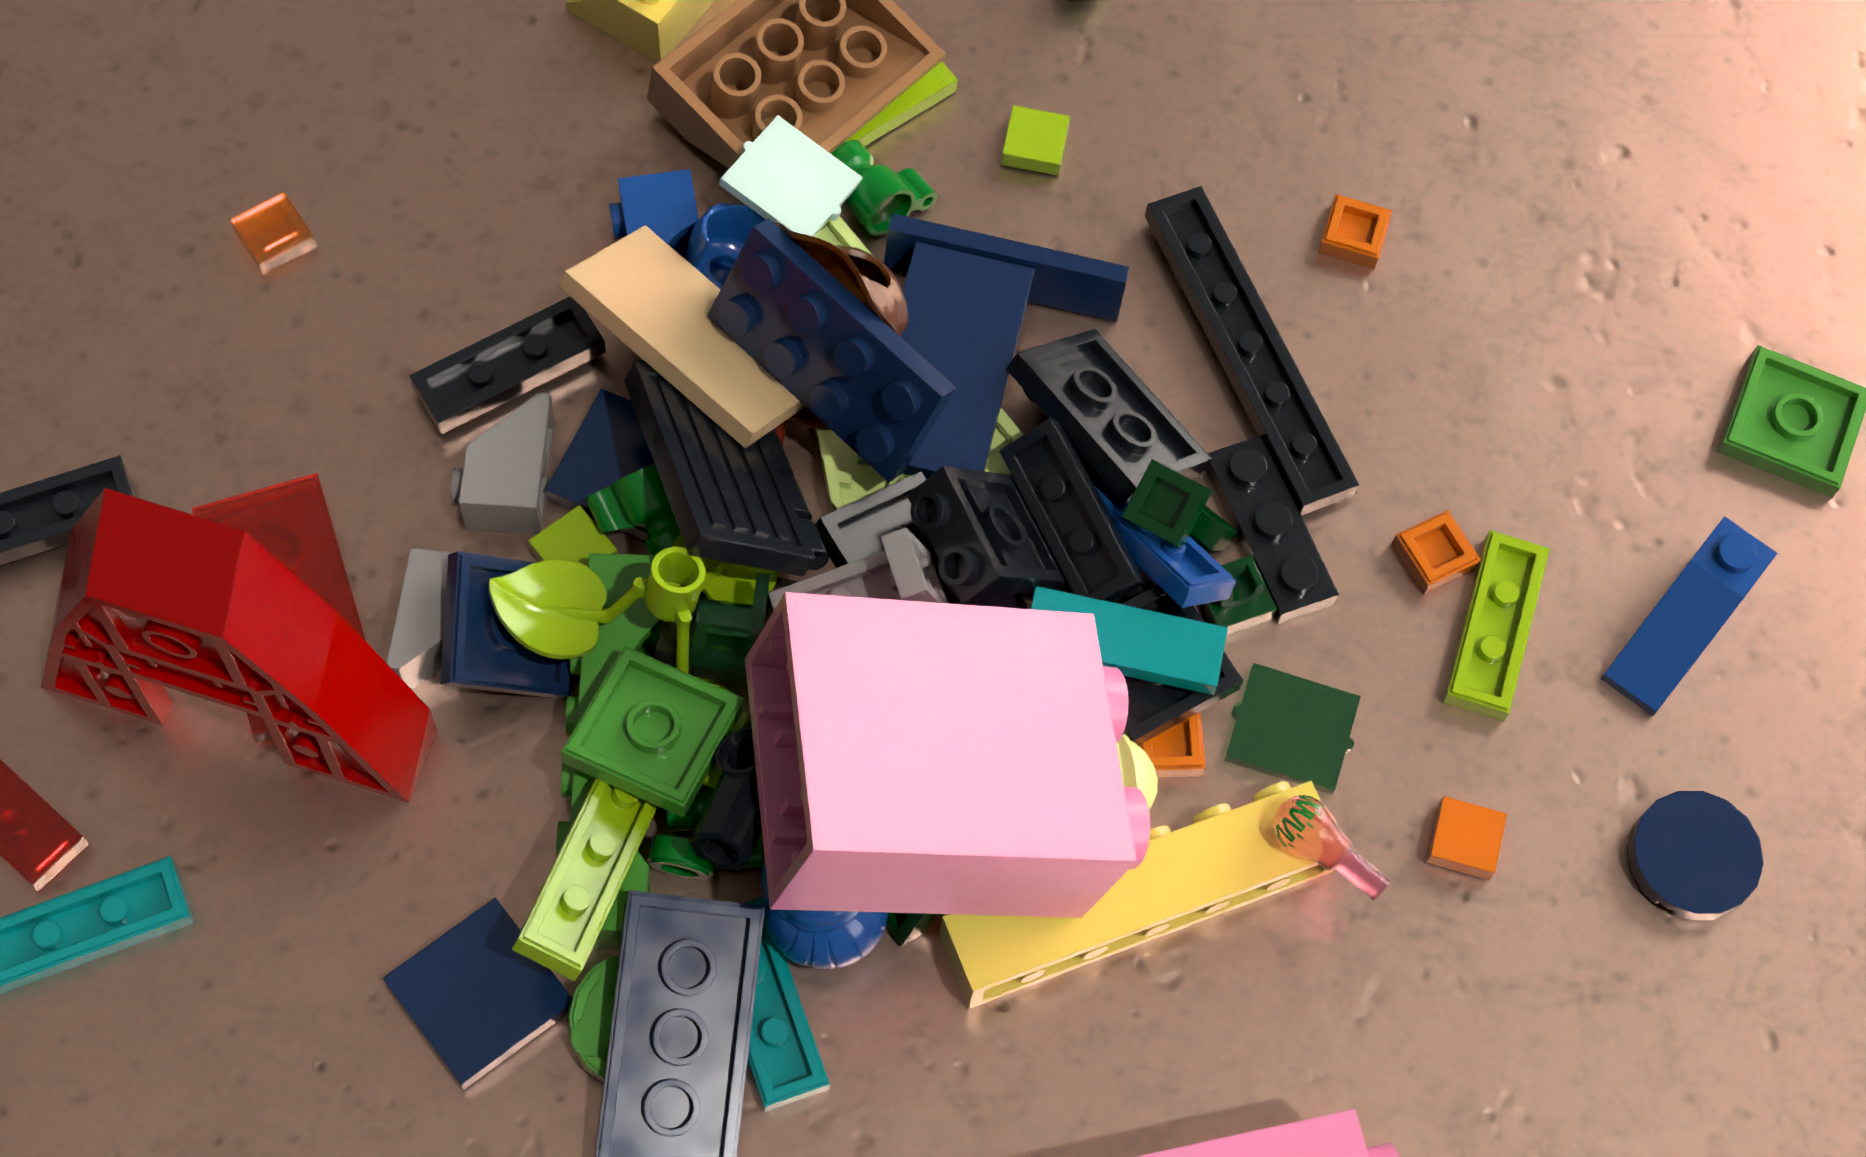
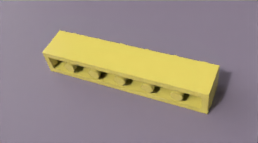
(1183, 880)

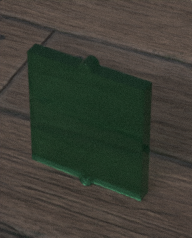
(1292, 728)

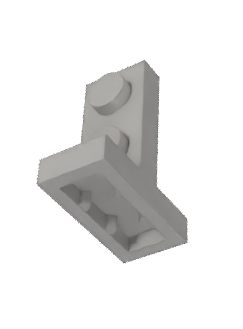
(897, 573)

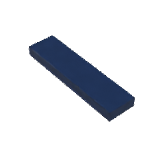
(1059, 278)

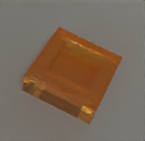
(273, 233)

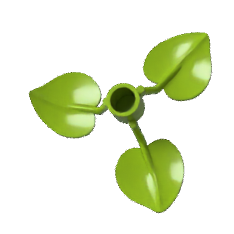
(559, 602)

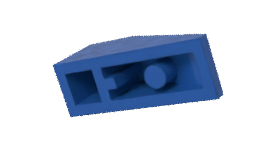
(1688, 616)

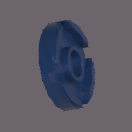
(1695, 855)

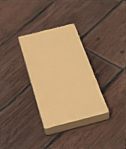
(661, 312)

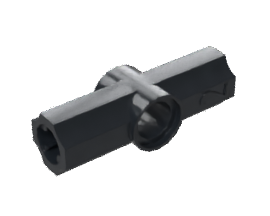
(732, 815)

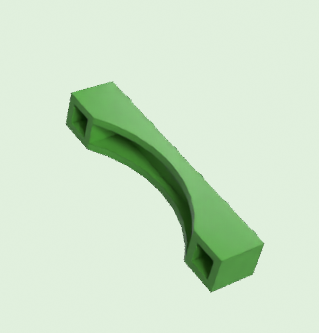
(639, 631)

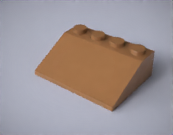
(806, 60)

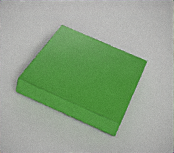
(1794, 421)
(652, 731)

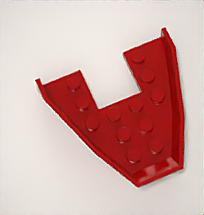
(214, 615)

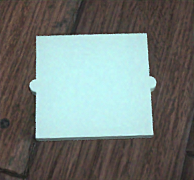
(790, 179)

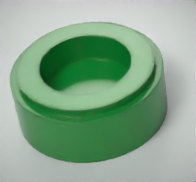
(676, 857)

